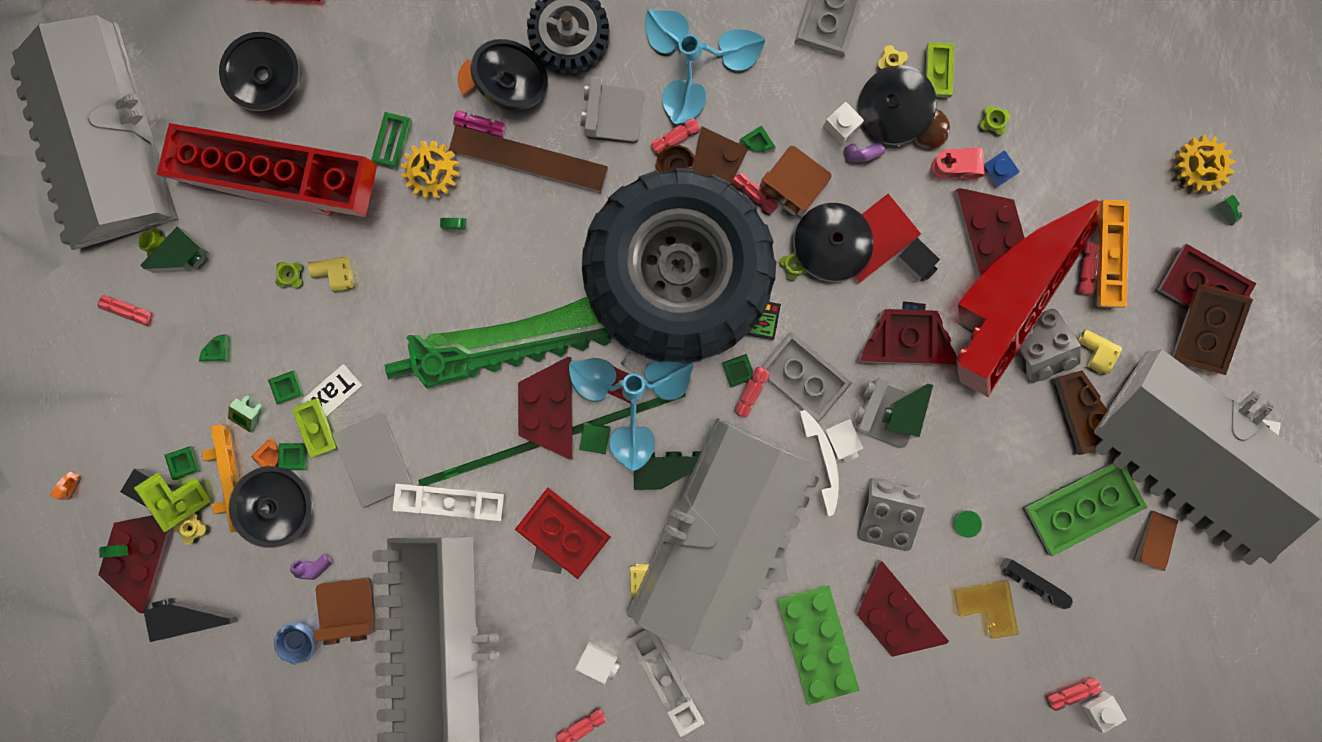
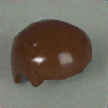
(936, 133)
(675, 157)

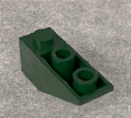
(663, 471)

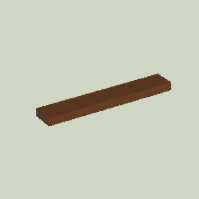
(528, 159)

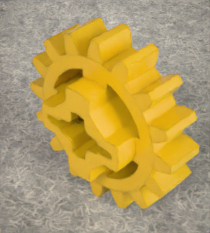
(426, 159)
(1216, 168)

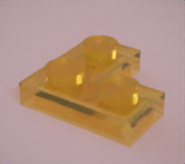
(994, 601)

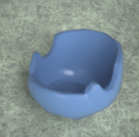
(294, 643)

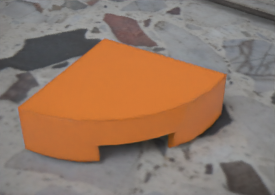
(465, 80)
(267, 454)
(66, 486)

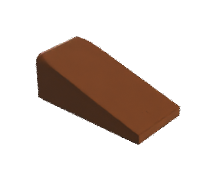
(1157, 541)

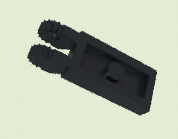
(1037, 584)

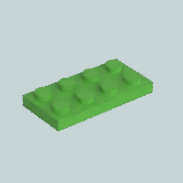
(1085, 508)
(818, 645)

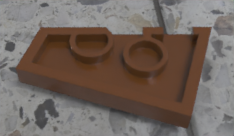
(1082, 409)

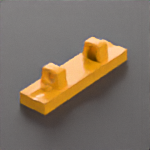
(1113, 253)
(227, 468)

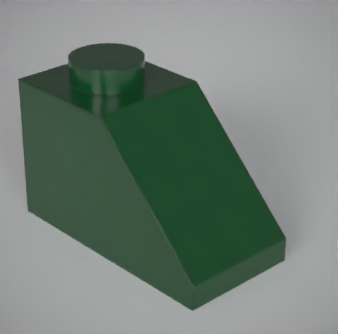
(175, 254)
(908, 413)

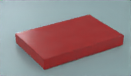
(890, 232)
(562, 533)

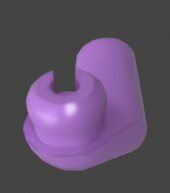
(864, 154)
(309, 570)

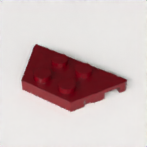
(990, 226)
(909, 338)
(547, 409)
(135, 573)
(896, 617)

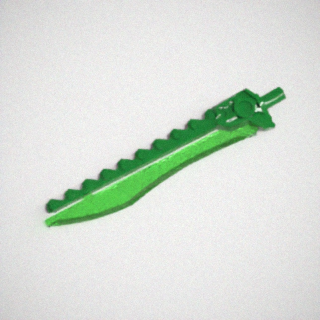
(451, 364)

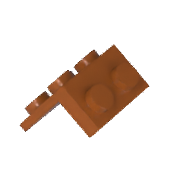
(795, 181)
(344, 611)

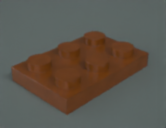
(1212, 328)

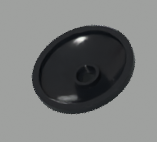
(246, 62)
(516, 67)
(908, 116)
(824, 256)
(287, 503)

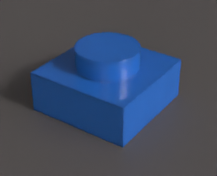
(1000, 169)

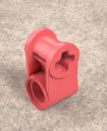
(963, 163)

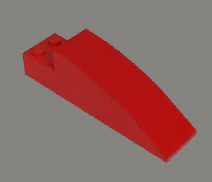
(268, 170)
(1015, 293)

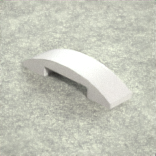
(828, 495)
(448, 502)
(666, 682)

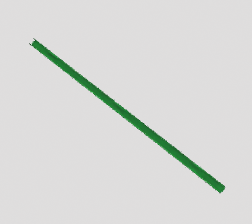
(530, 445)

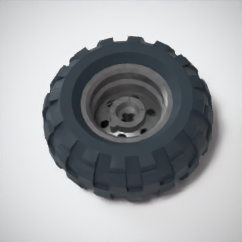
(692, 210)

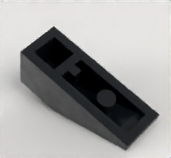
(179, 618)

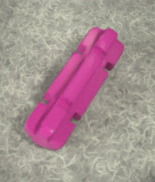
(478, 123)

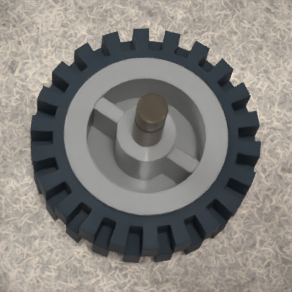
(568, 33)

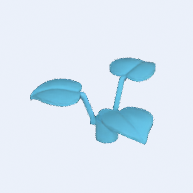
(670, 28)
(594, 378)

